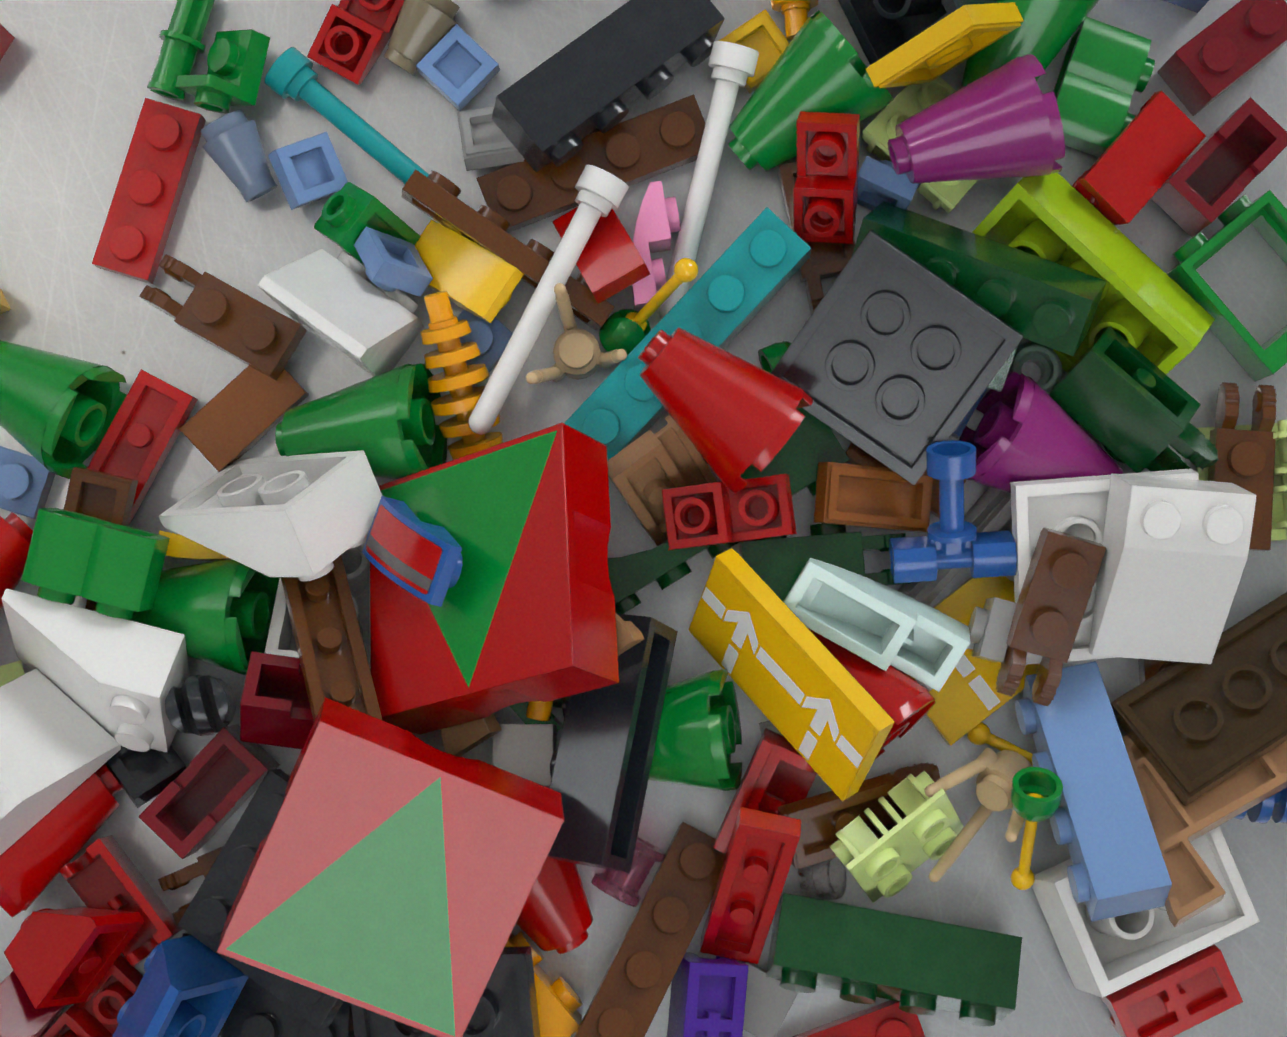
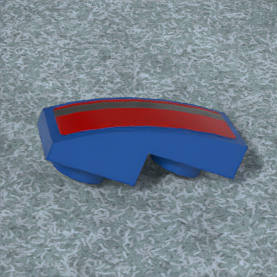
(413, 552)

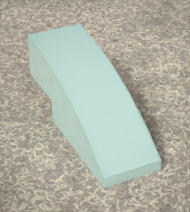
(878, 622)

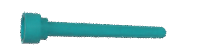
(294, 78)

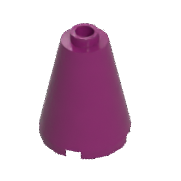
(984, 130)
(1031, 439)

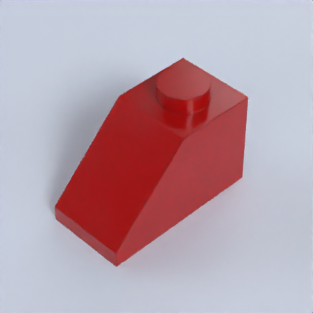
(68, 951)

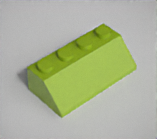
(1139, 298)

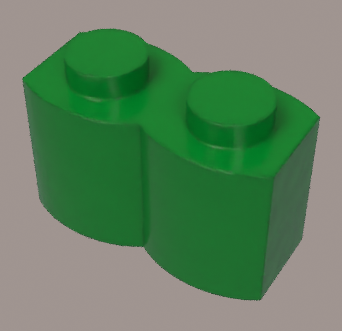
(1098, 84)
(96, 561)

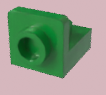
(233, 71)
(354, 209)

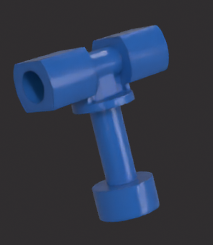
(952, 540)

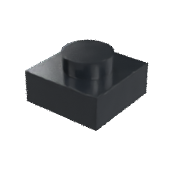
(145, 773)

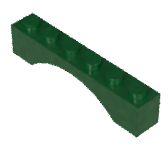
(798, 457)

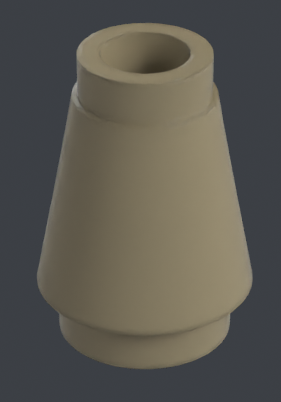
(418, 30)

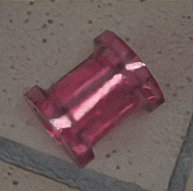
(627, 885)

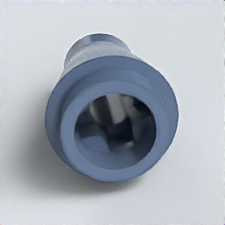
(239, 153)

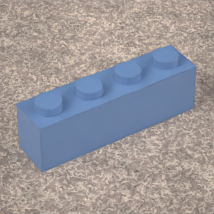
(1101, 805)

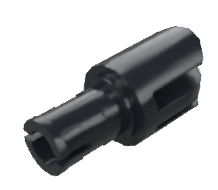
(201, 705)

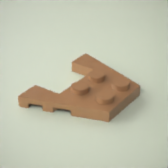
(1177, 825)

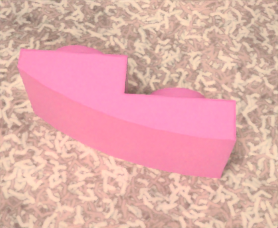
(652, 234)

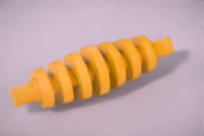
(457, 377)

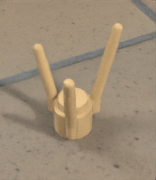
(575, 350)
(992, 791)

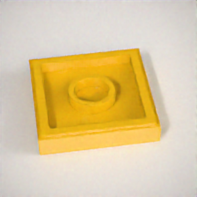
(945, 44)

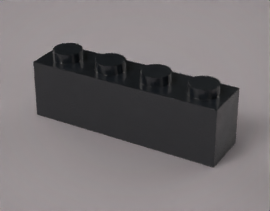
(602, 74)
(610, 752)

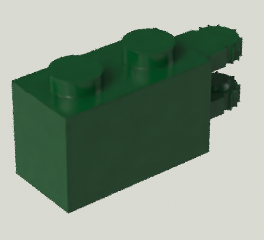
(1133, 408)
(783, 558)

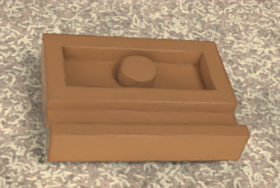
(653, 465)

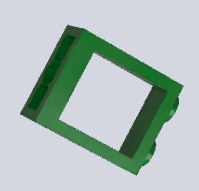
(1270, 220)

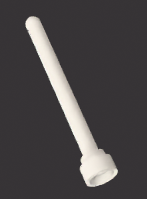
(731, 67)
(596, 197)

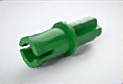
(180, 46)

